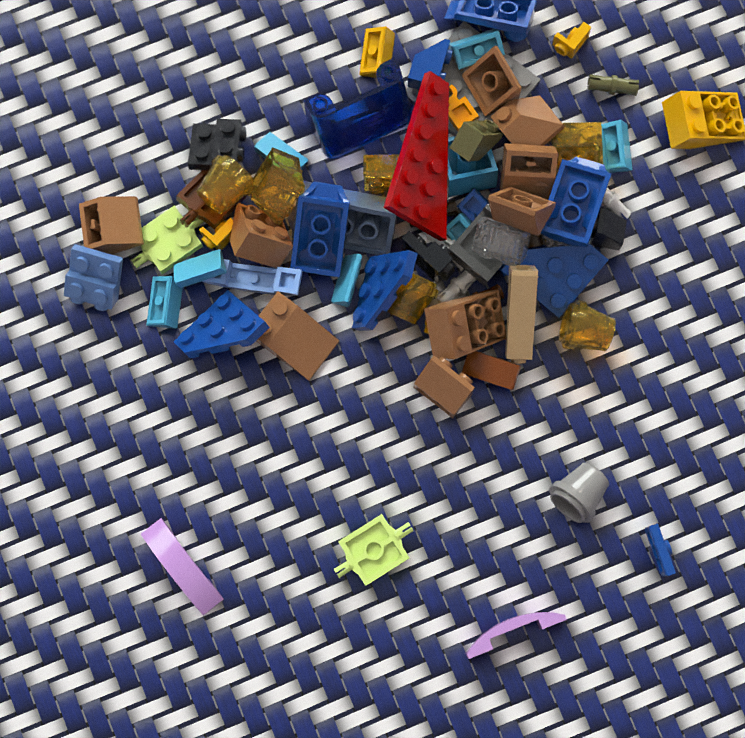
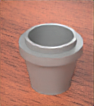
(579, 493)

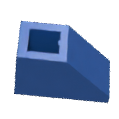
(432, 60)

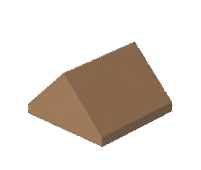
(492, 81)
(520, 209)

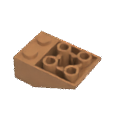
(529, 168)
(465, 324)

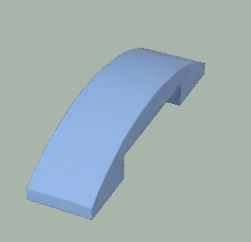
(259, 279)

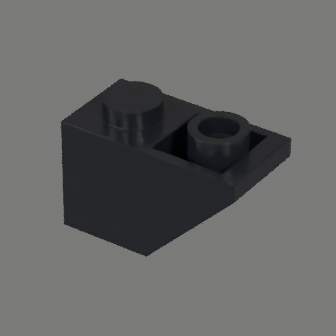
(608, 230)

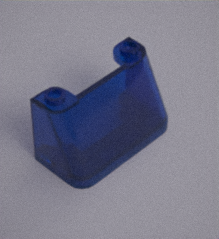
(361, 118)

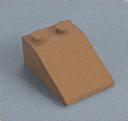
(295, 336)

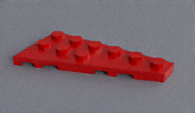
(421, 171)

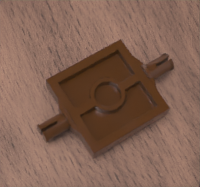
(197, 207)

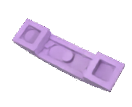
(181, 567)
(483, 643)

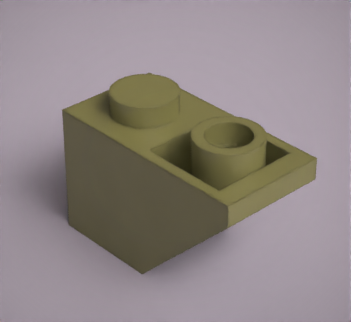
(475, 139)

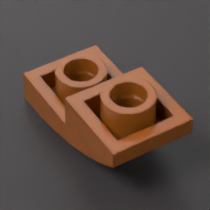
(491, 369)

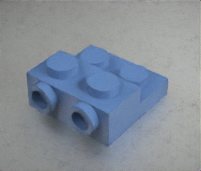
(93, 277)

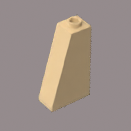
(521, 312)

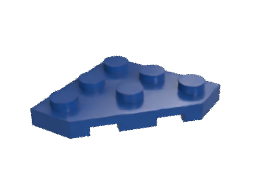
(562, 273)
(381, 281)
(221, 326)

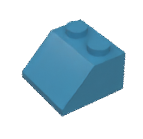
(466, 175)

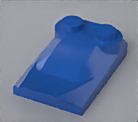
(510, 16)
(578, 199)
(320, 230)

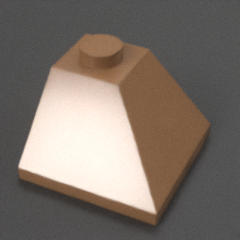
(528, 121)

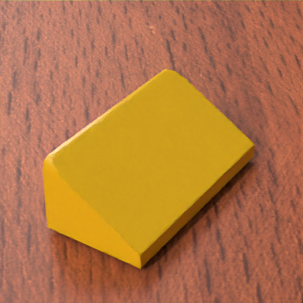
(376, 49)

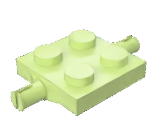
(168, 241)
(373, 550)

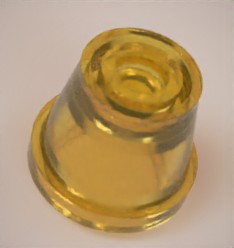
(225, 184)
(413, 298)
(585, 328)

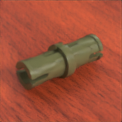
(613, 84)

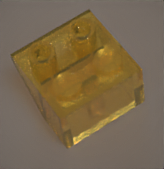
(580, 141)
(378, 172)
(278, 184)

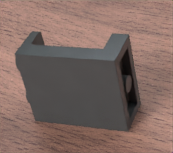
(462, 253)

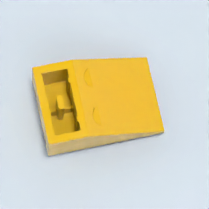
(703, 119)

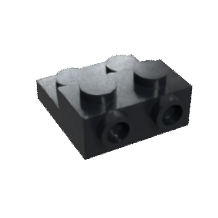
(214, 140)
(434, 260)

